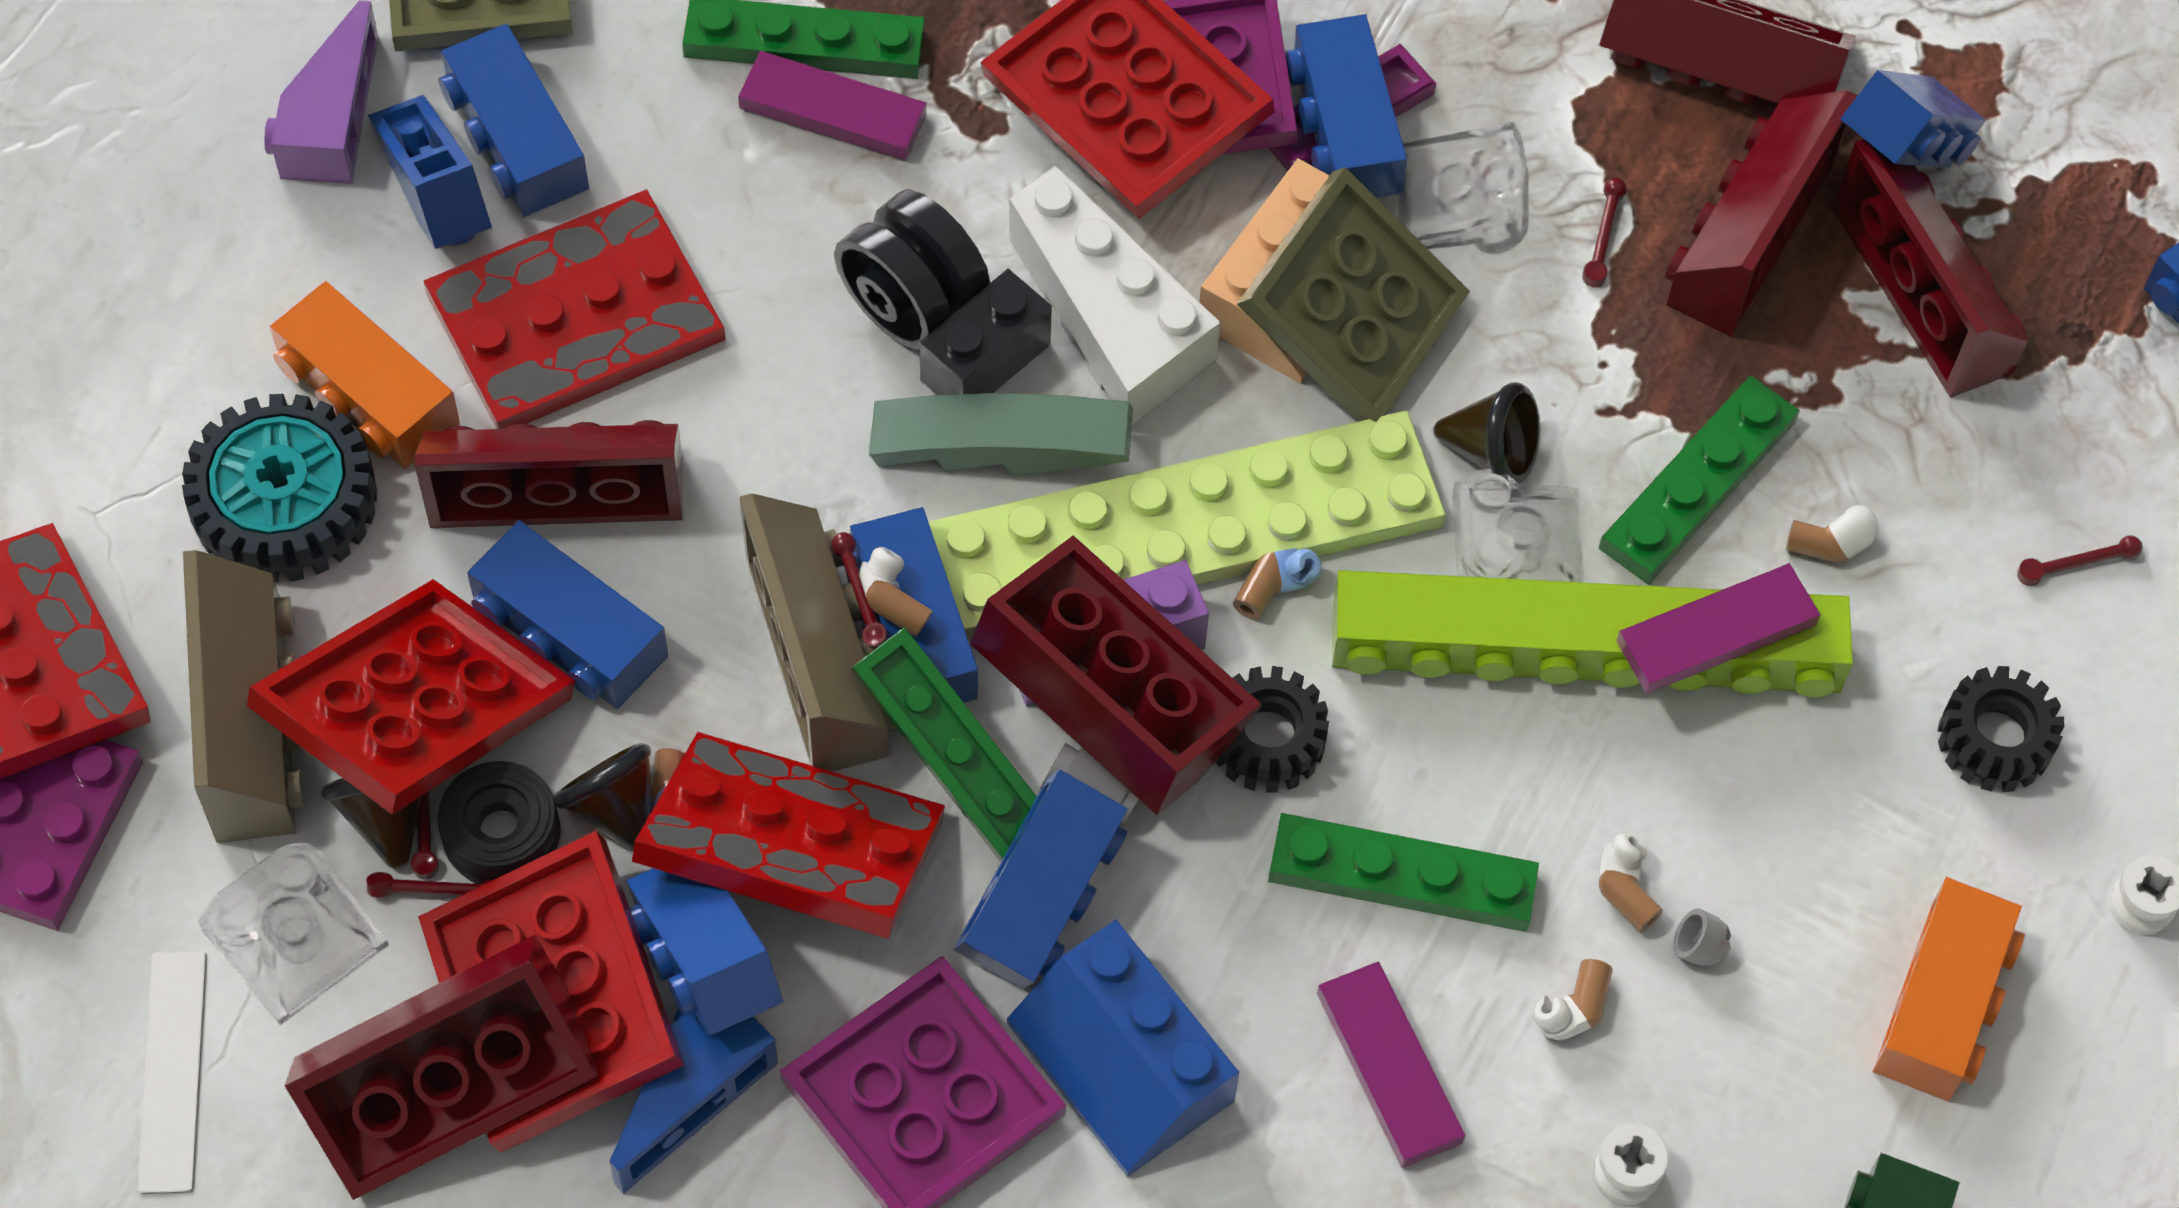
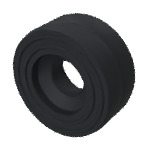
(490, 789)

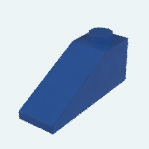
(431, 172)
(689, 1097)

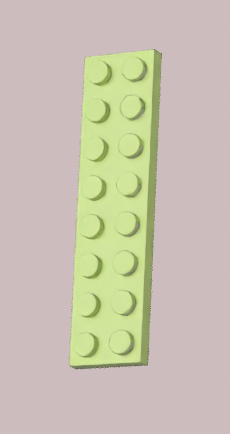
(1214, 512)

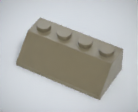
(813, 632)
(232, 643)

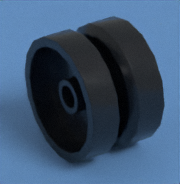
(910, 267)

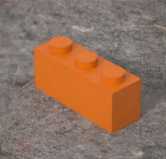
(362, 374)
(1951, 990)

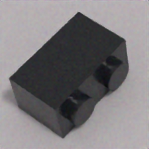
(986, 339)

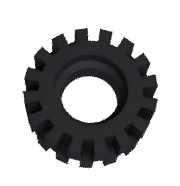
(2015, 700)
(1296, 756)

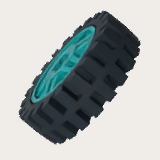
(323, 496)

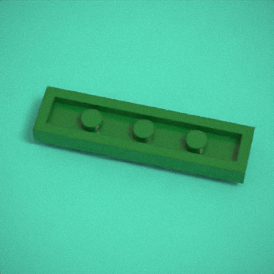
(805, 34)
(1698, 479)
(947, 739)
(1404, 872)

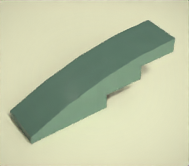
(1002, 428)

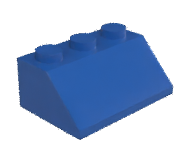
(1124, 1048)

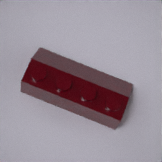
(1730, 44)
(1758, 209)
(1928, 271)
(551, 474)
(1113, 673)
(442, 1067)

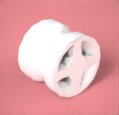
(2140, 909)
(1623, 1178)

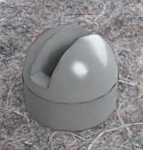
(1702, 938)

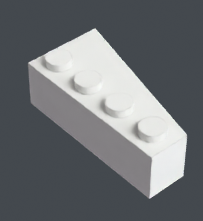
(1112, 297)

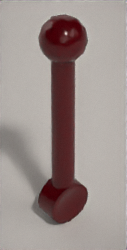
(1595, 271)
(2031, 570)
(875, 633)
(424, 861)
(382, 885)

